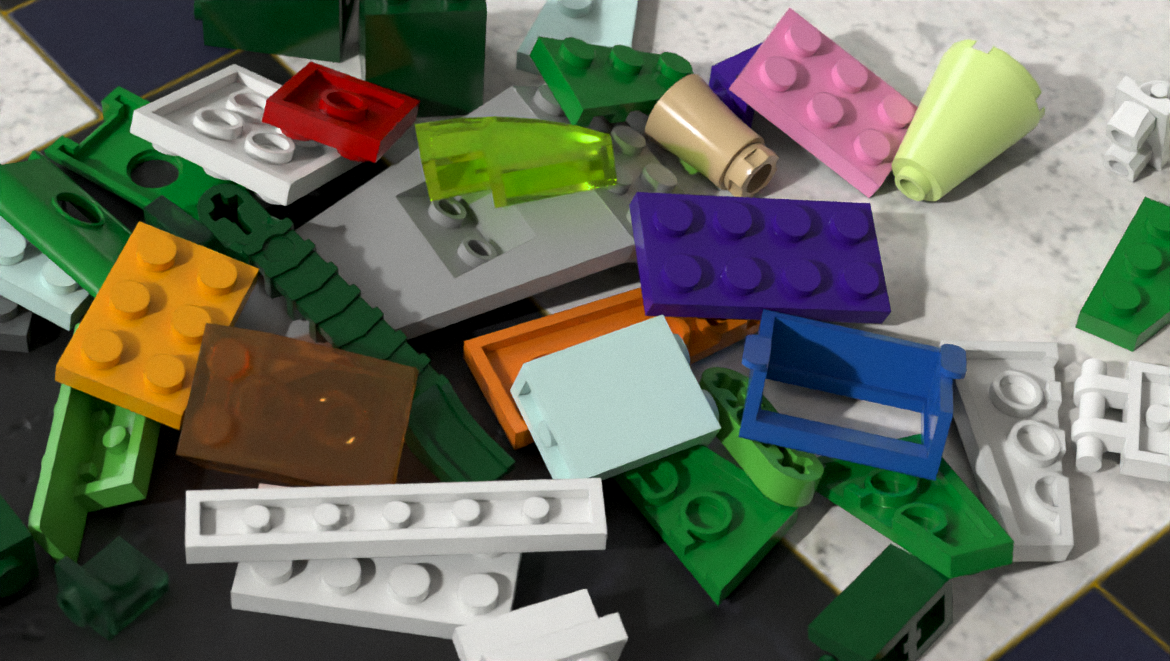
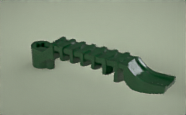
(438, 425)

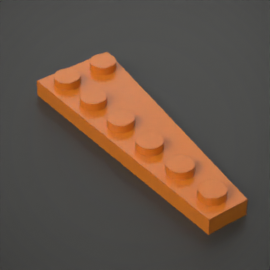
(500, 354)

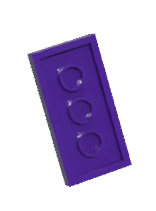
(758, 254)

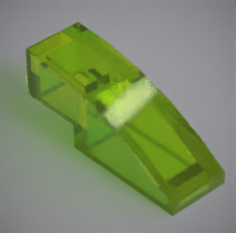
(513, 158)

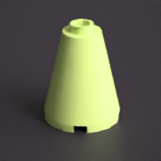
(965, 120)

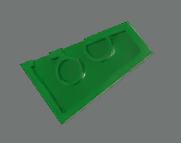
(605, 79)
(708, 515)

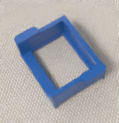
(856, 367)

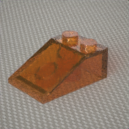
(295, 410)

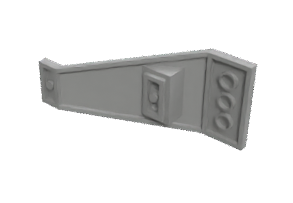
(460, 254)

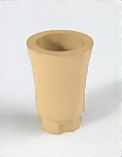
(711, 138)

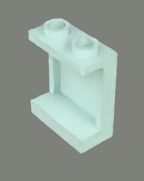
(615, 402)

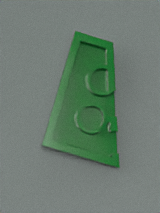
(1134, 288)
(926, 517)

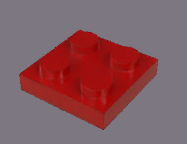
(340, 112)

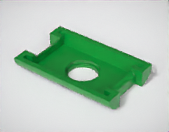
(114, 152)
(79, 248)

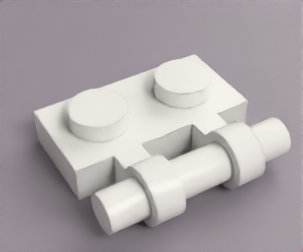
(1145, 424)

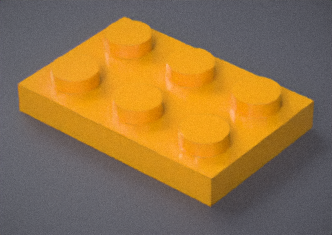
(150, 321)

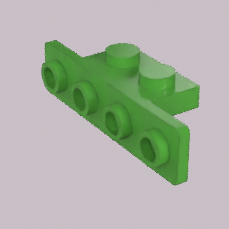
(91, 462)

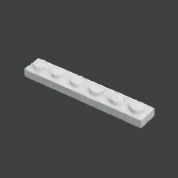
(394, 520)

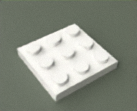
(223, 131)

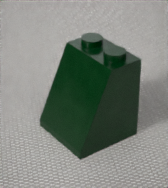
(278, 26)
(426, 51)

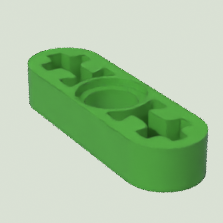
(777, 471)

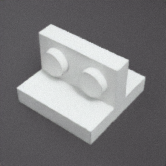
(545, 631)

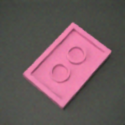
(826, 102)

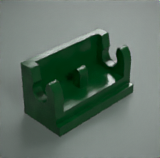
(886, 611)

